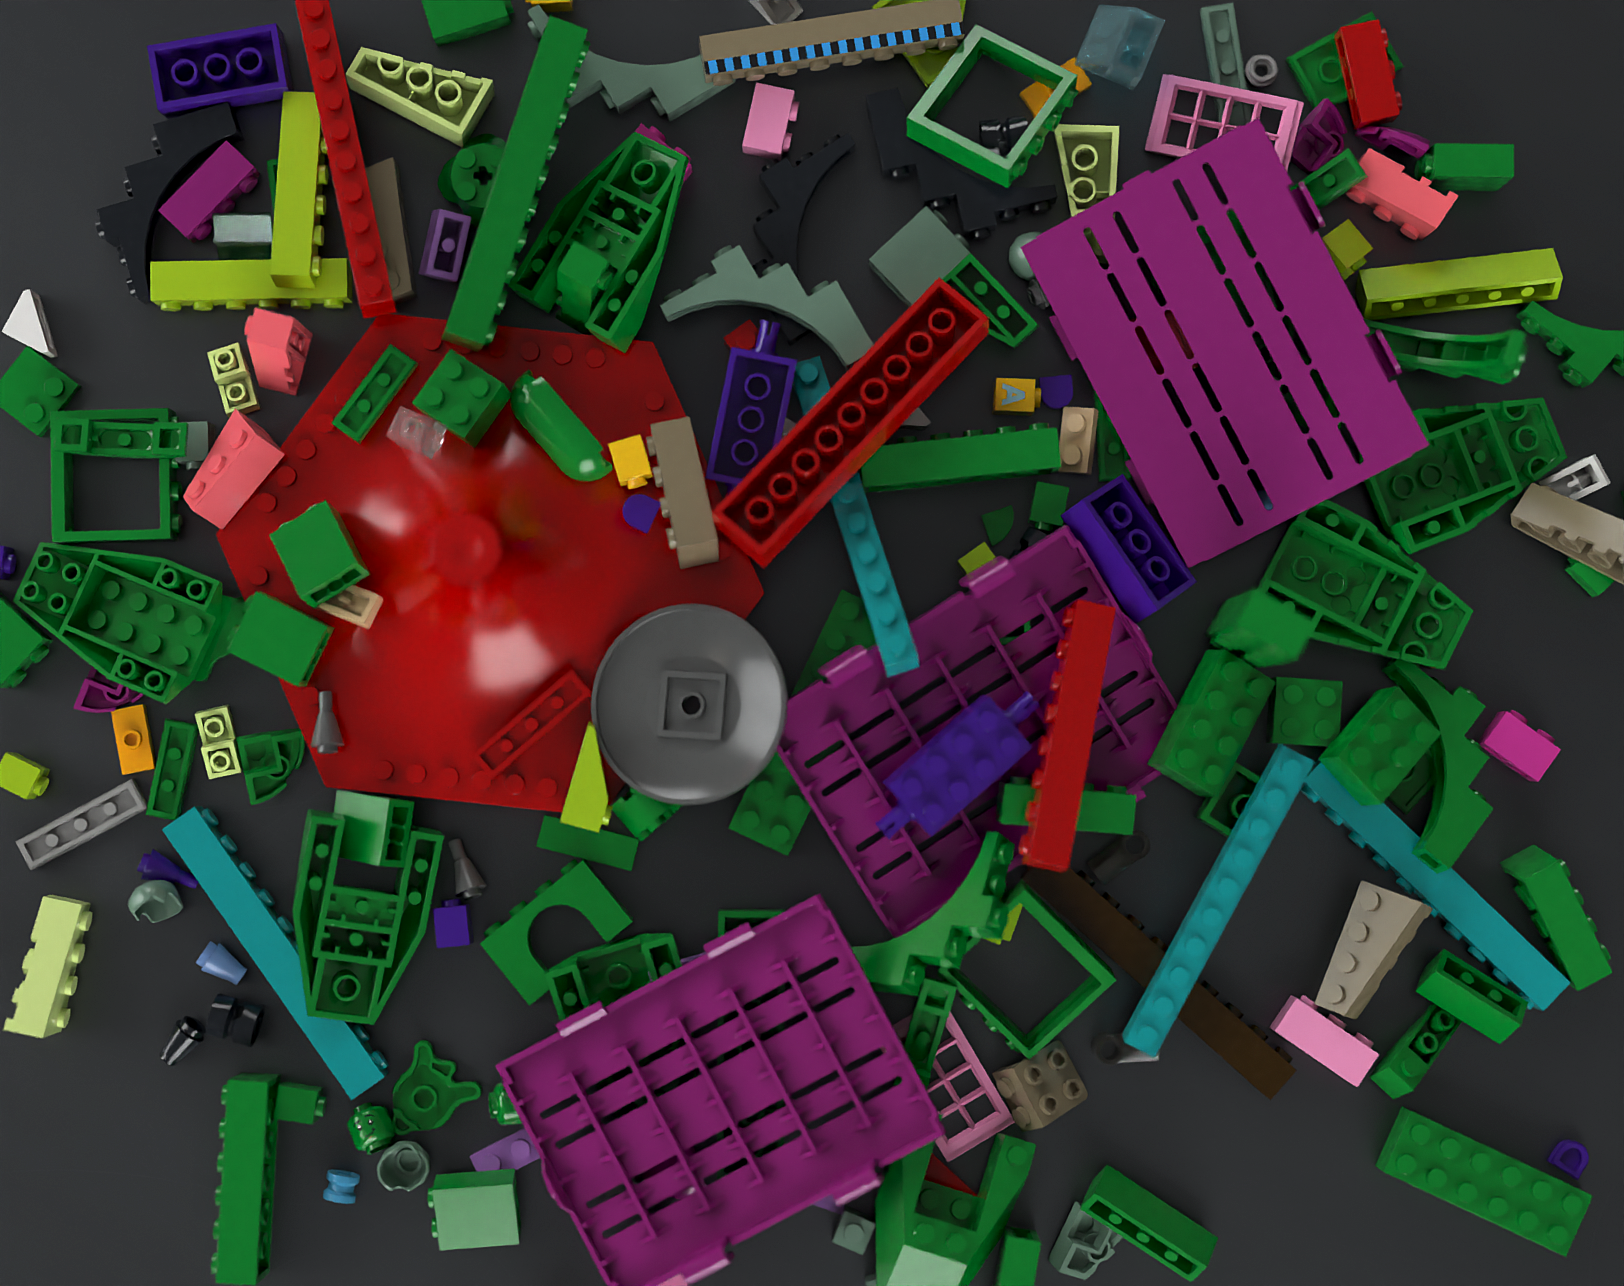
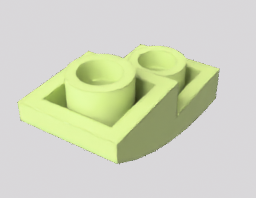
(233, 379)
(218, 741)

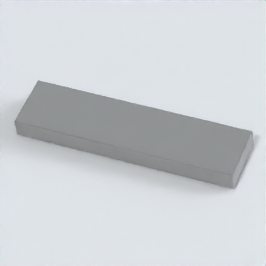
(82, 824)

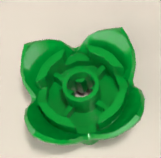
(459, 175)

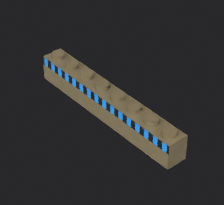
(831, 40)

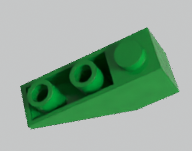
(1415, 1052)

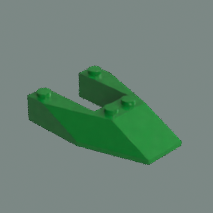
(622, 215)
(357, 938)
(939, 1233)

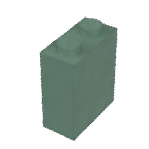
(919, 255)

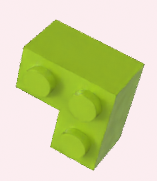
(1347, 248)

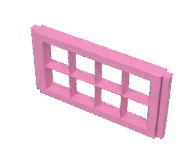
(1166, 101)
(984, 1128)

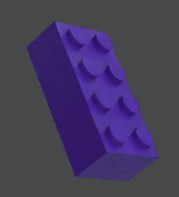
(218, 68)
(1128, 548)

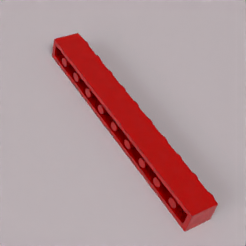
(345, 158)

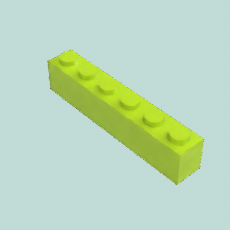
(299, 194)
(243, 284)
(1458, 284)

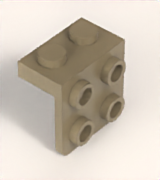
(1041, 1087)

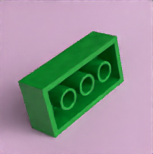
(1211, 723)

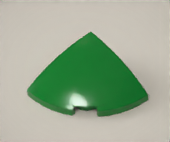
(269, 760)

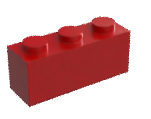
(1368, 74)

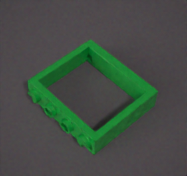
(964, 151)
(62, 485)
(1067, 1010)

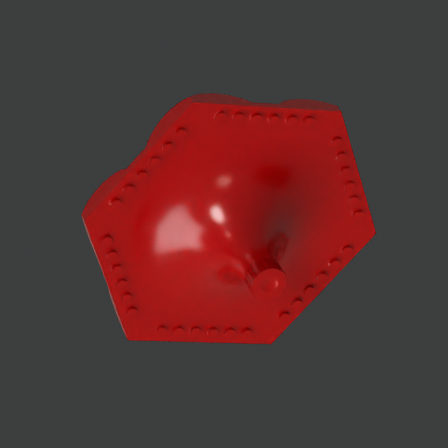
(484, 564)

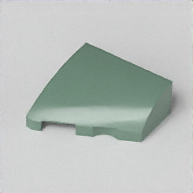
(1082, 1244)

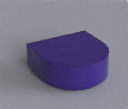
(1056, 391)
(640, 511)
(1570, 1158)

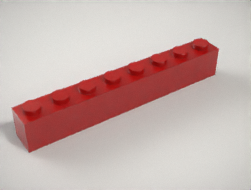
(1068, 735)

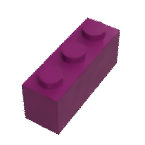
(210, 191)

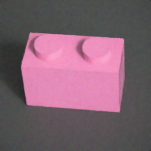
(769, 122)

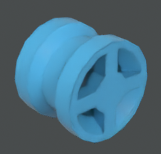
(341, 1186)

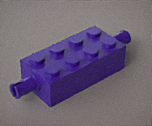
(750, 408)
(957, 764)

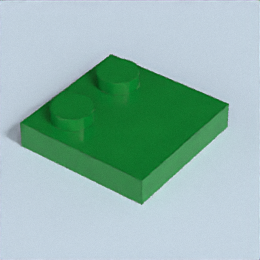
(34, 389)

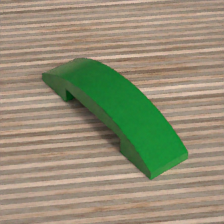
(121, 439)
(927, 1025)

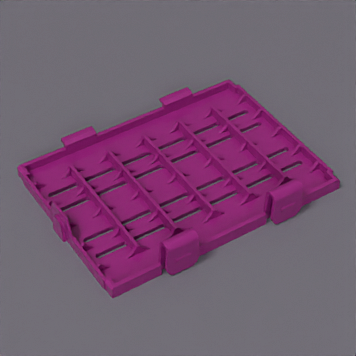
(1313, 296)
(858, 690)
(821, 1162)

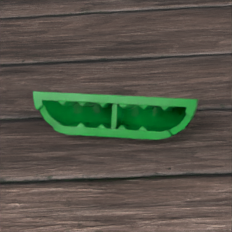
(557, 429)

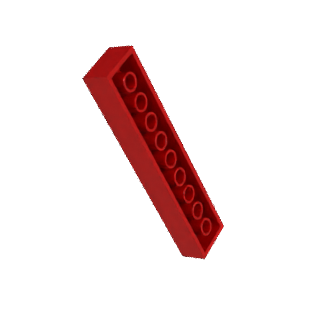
(851, 422)

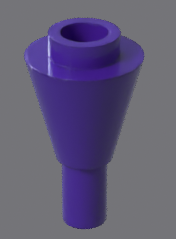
(157, 867)

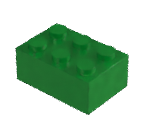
(1379, 746)

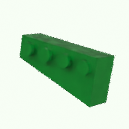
(1559, 915)

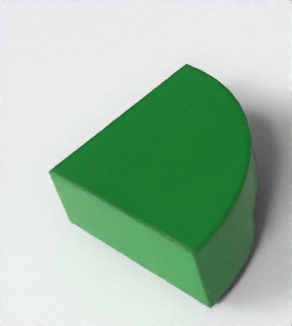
(998, 524)

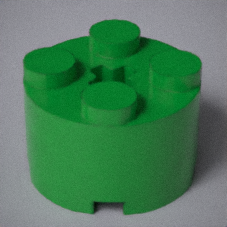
(642, 813)

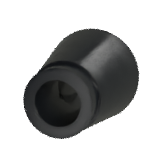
(182, 1040)

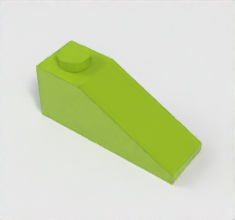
(588, 791)

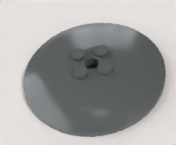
(644, 693)

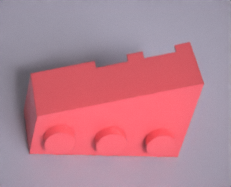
(1400, 197)
(277, 350)
(232, 470)

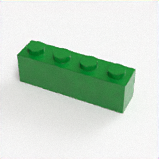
(1098, 811)
(1149, 1223)

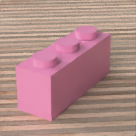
(1325, 1039)

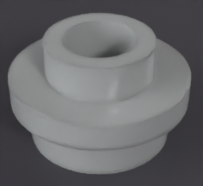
(1261, 61)

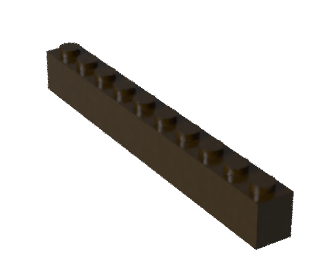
(1140, 957)

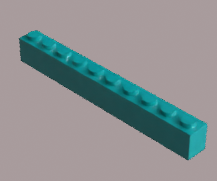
(863, 544)
(1451, 897)
(1216, 900)
(270, 945)

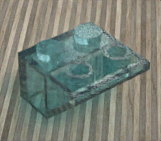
(1119, 43)

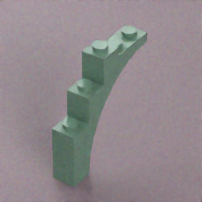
(674, 86)
(736, 283)

